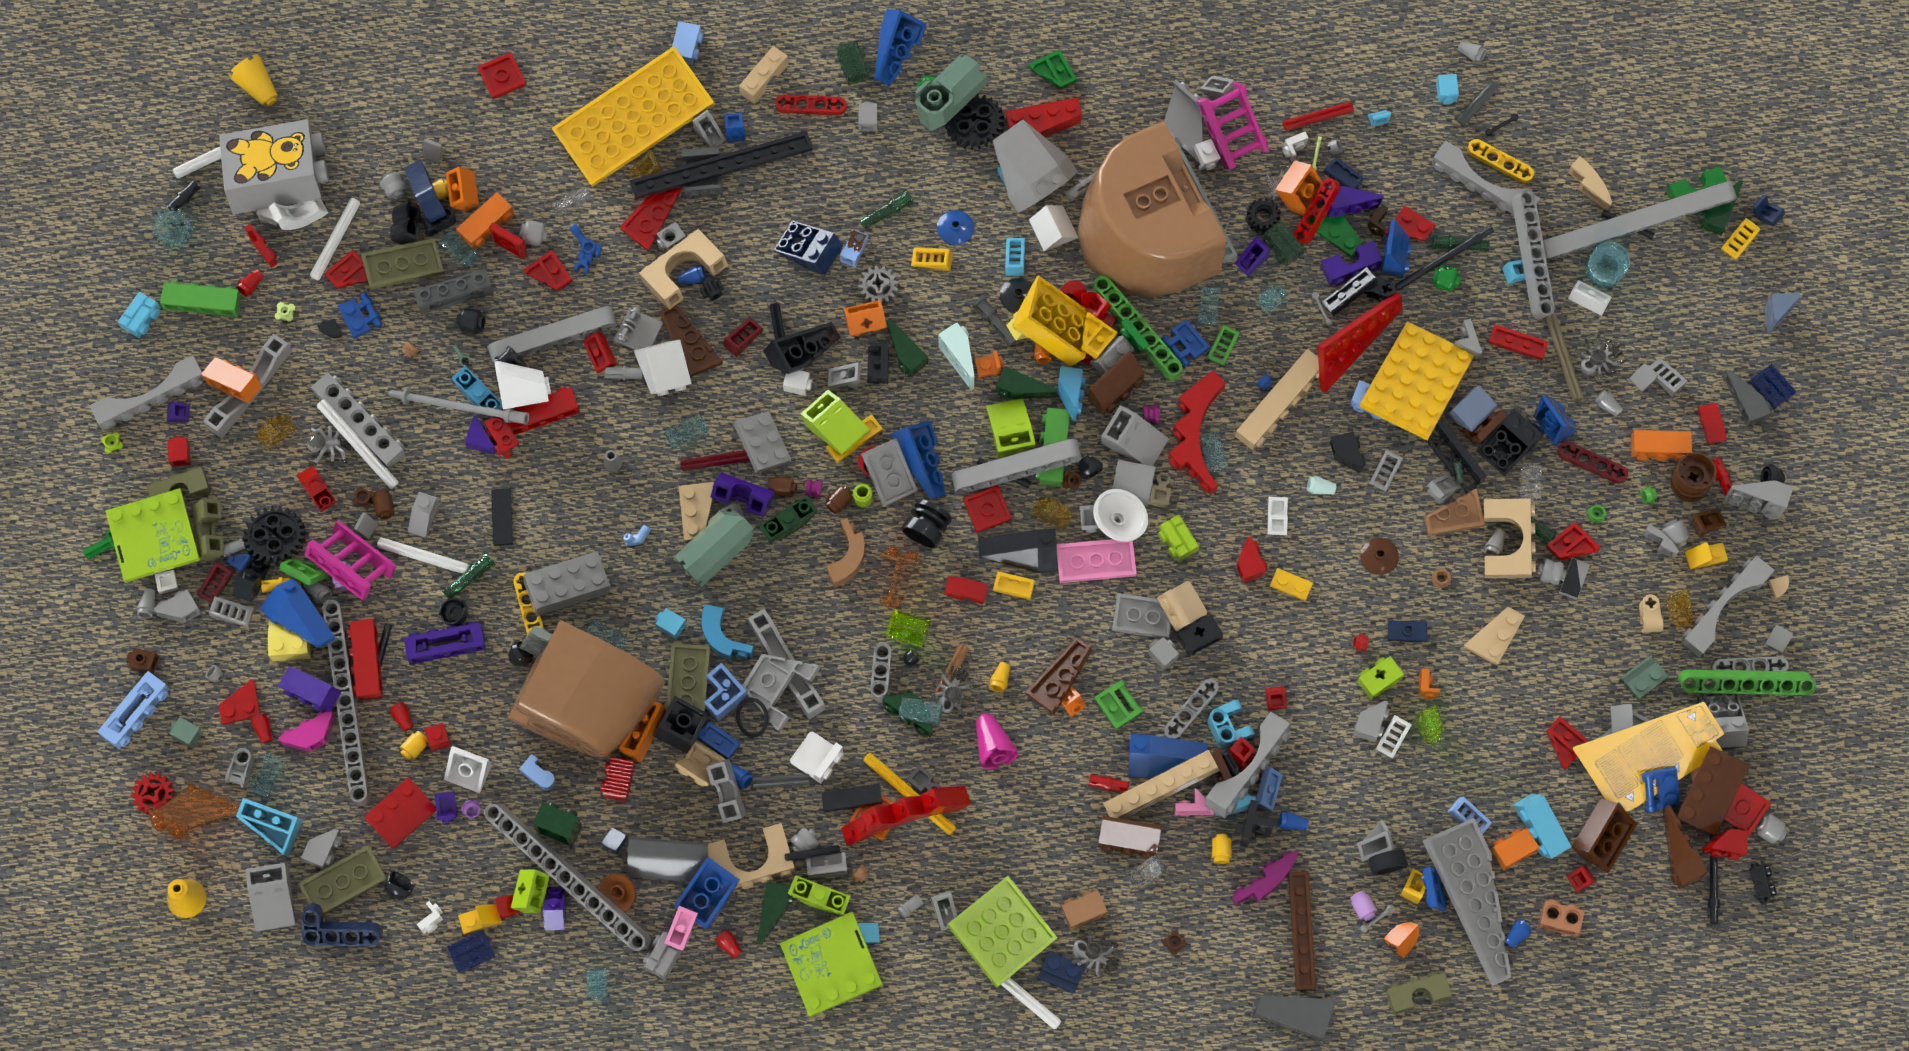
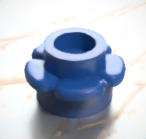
(1265, 382)

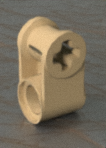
(1650, 617)

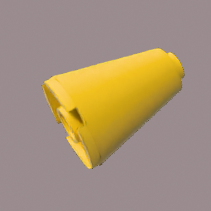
(254, 80)
(186, 897)

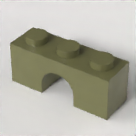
(193, 480)
(205, 517)
(1435, 986)

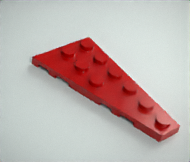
(1346, 345)

